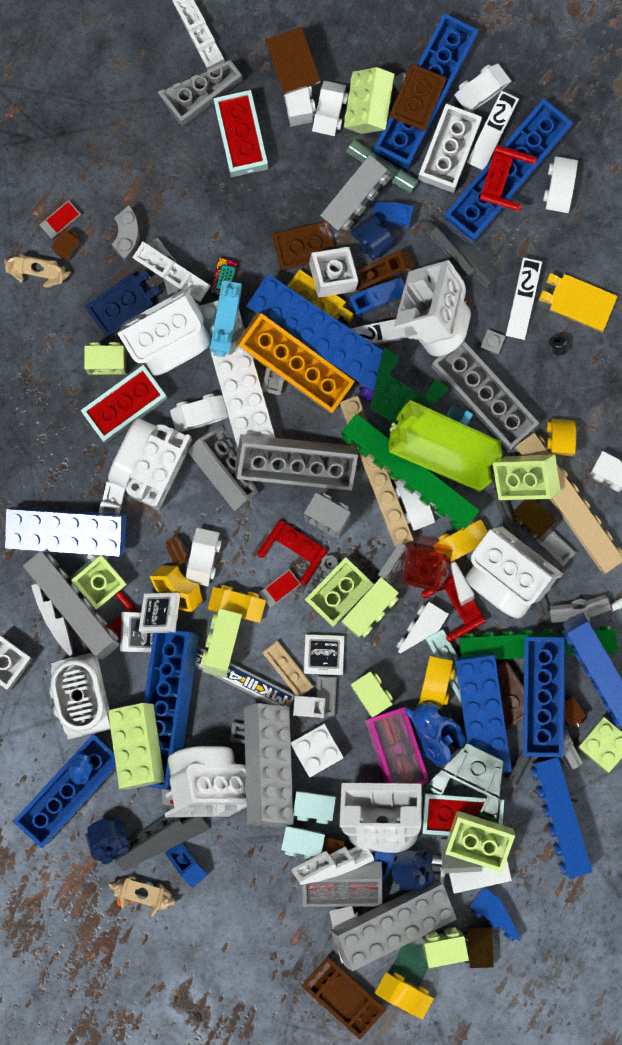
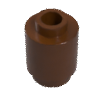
(177, 550)

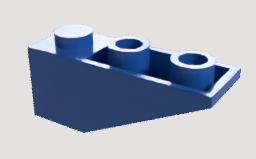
(376, 297)
(492, 908)

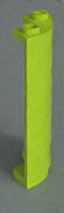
(444, 446)

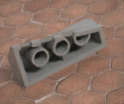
(196, 94)
(218, 463)

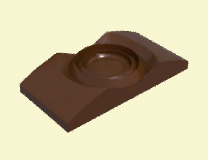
(343, 997)

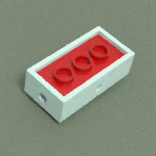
(240, 133)
(124, 404)
(441, 810)

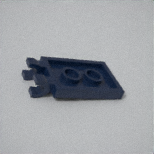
(122, 302)

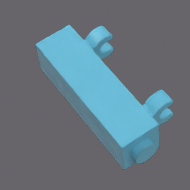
(226, 318)

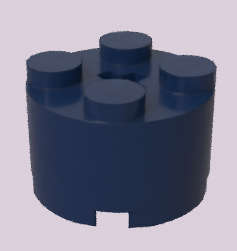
(372, 237)
(107, 840)
(413, 870)

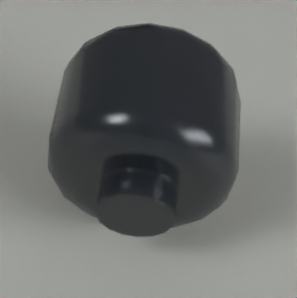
(558, 345)

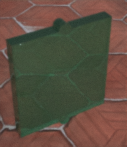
(410, 963)

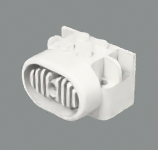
(434, 308)
(166, 333)
(149, 461)
(510, 573)
(89, 713)
(206, 782)
(381, 815)

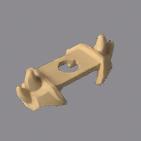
(23, 265)
(157, 897)

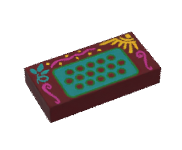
(224, 271)

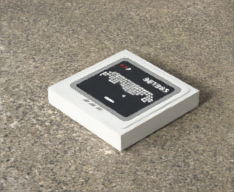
(159, 613)
(131, 638)
(324, 654)

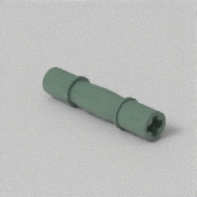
(398, 176)

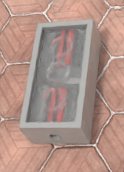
(352, 888)

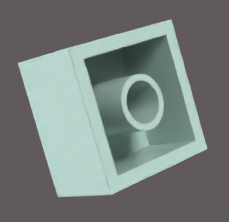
(314, 806)
(302, 842)

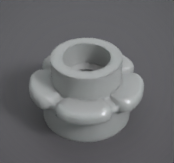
(326, 559)

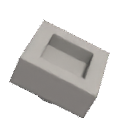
(492, 342)

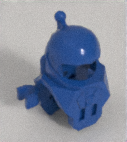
(430, 728)

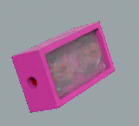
(397, 748)

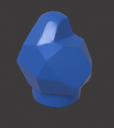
(80, 769)

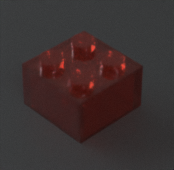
(427, 567)

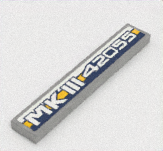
(252, 684)

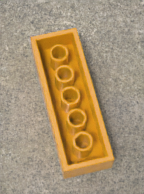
(294, 362)

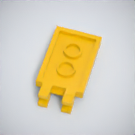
(579, 301)
(332, 305)

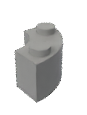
(128, 234)

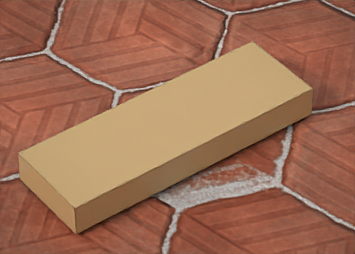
(287, 669)

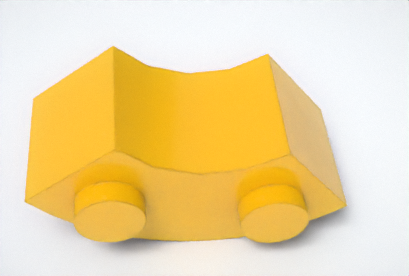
(562, 437)
(463, 541)
(170, 580)
(248, 605)
(436, 681)
(403, 995)

